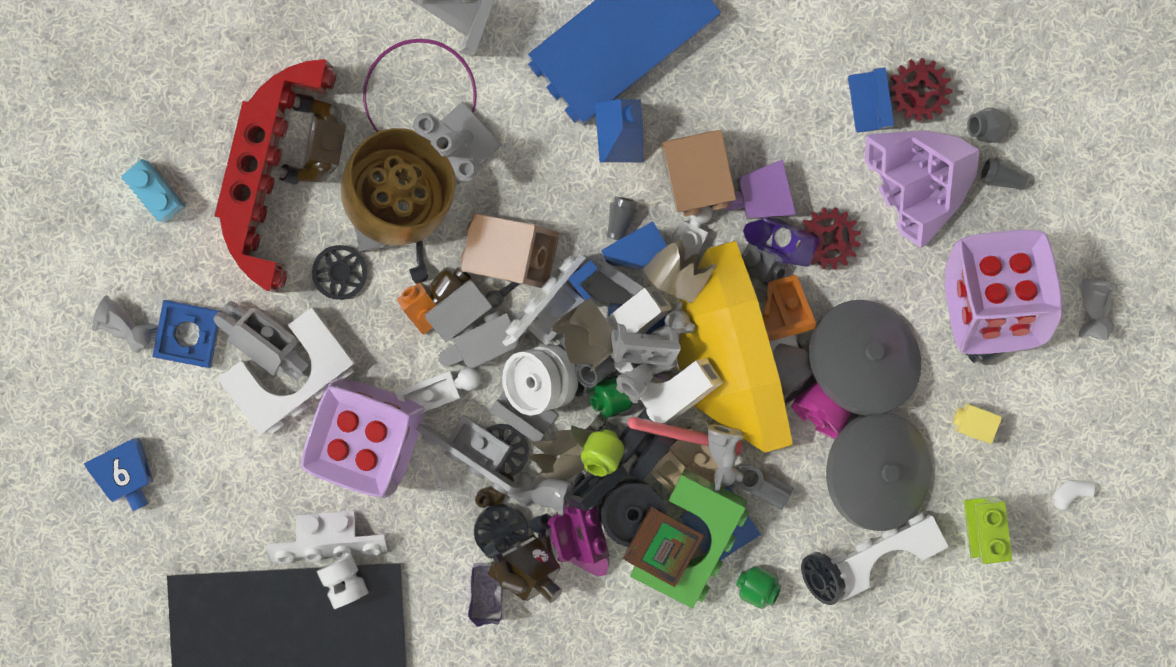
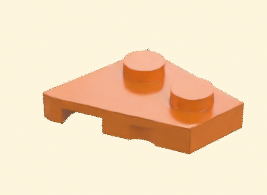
(787, 309)

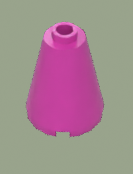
(821, 411)

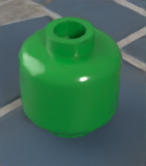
(608, 399)
(759, 587)

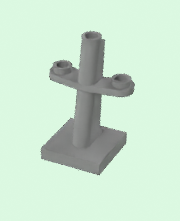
(464, 17)
(462, 138)

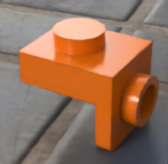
(415, 304)

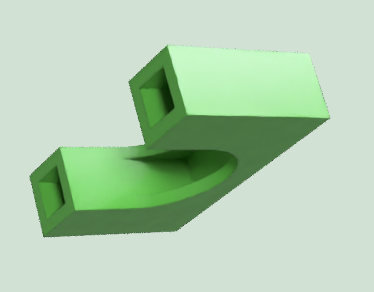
(722, 513)

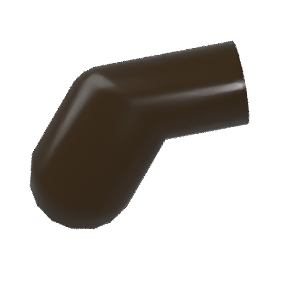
(490, 496)

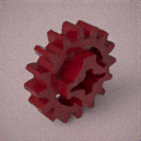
(918, 103)
(840, 246)

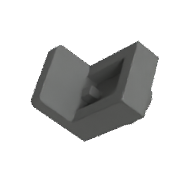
(762, 265)

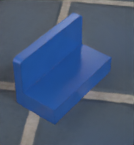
(871, 100)
(581, 276)

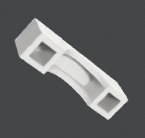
(919, 537)

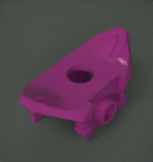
(587, 553)

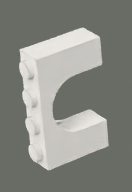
(328, 363)
(663, 398)

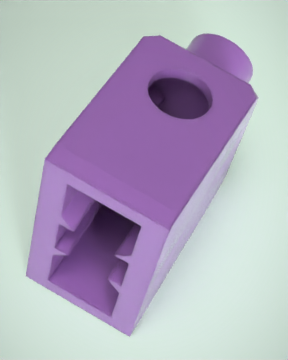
(764, 193)

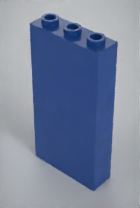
(614, 47)

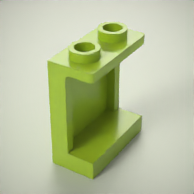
(987, 529)

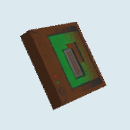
(663, 546)

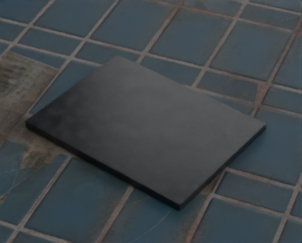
(285, 619)

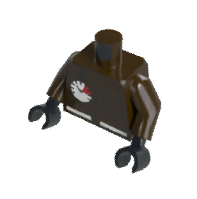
(323, 142)
(528, 565)

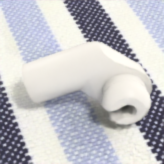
(1070, 490)

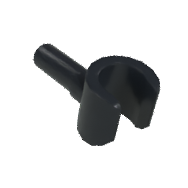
(419, 273)
(502, 293)

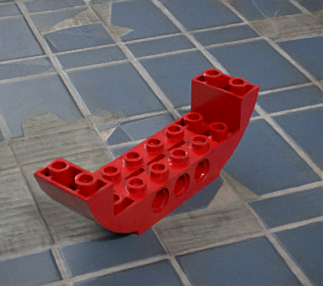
(259, 114)

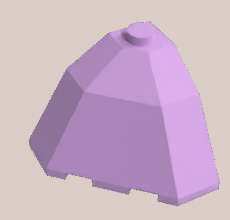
(922, 177)

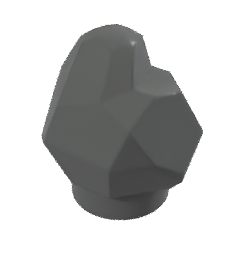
(989, 125)

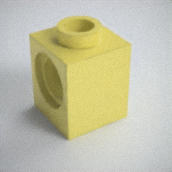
(976, 423)

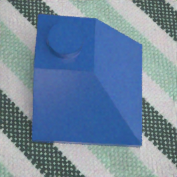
(620, 131)
(636, 248)

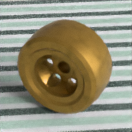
(404, 157)

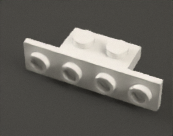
(552, 304)
(326, 536)

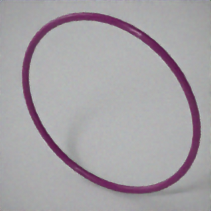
(409, 42)

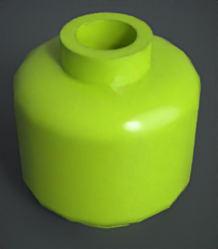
(602, 453)

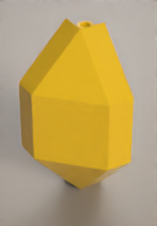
(737, 346)

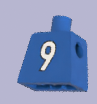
(123, 473)

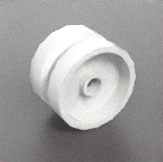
(539, 379)

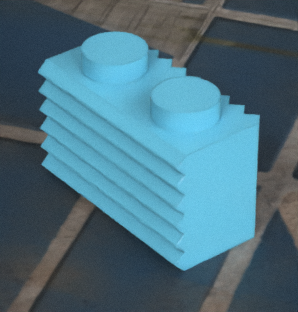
(153, 191)

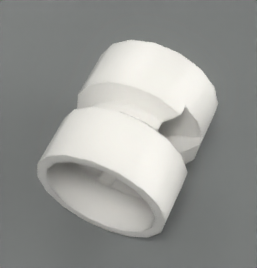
(339, 571)

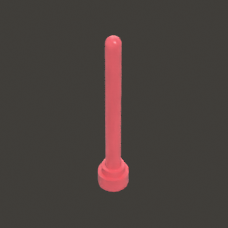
(673, 432)

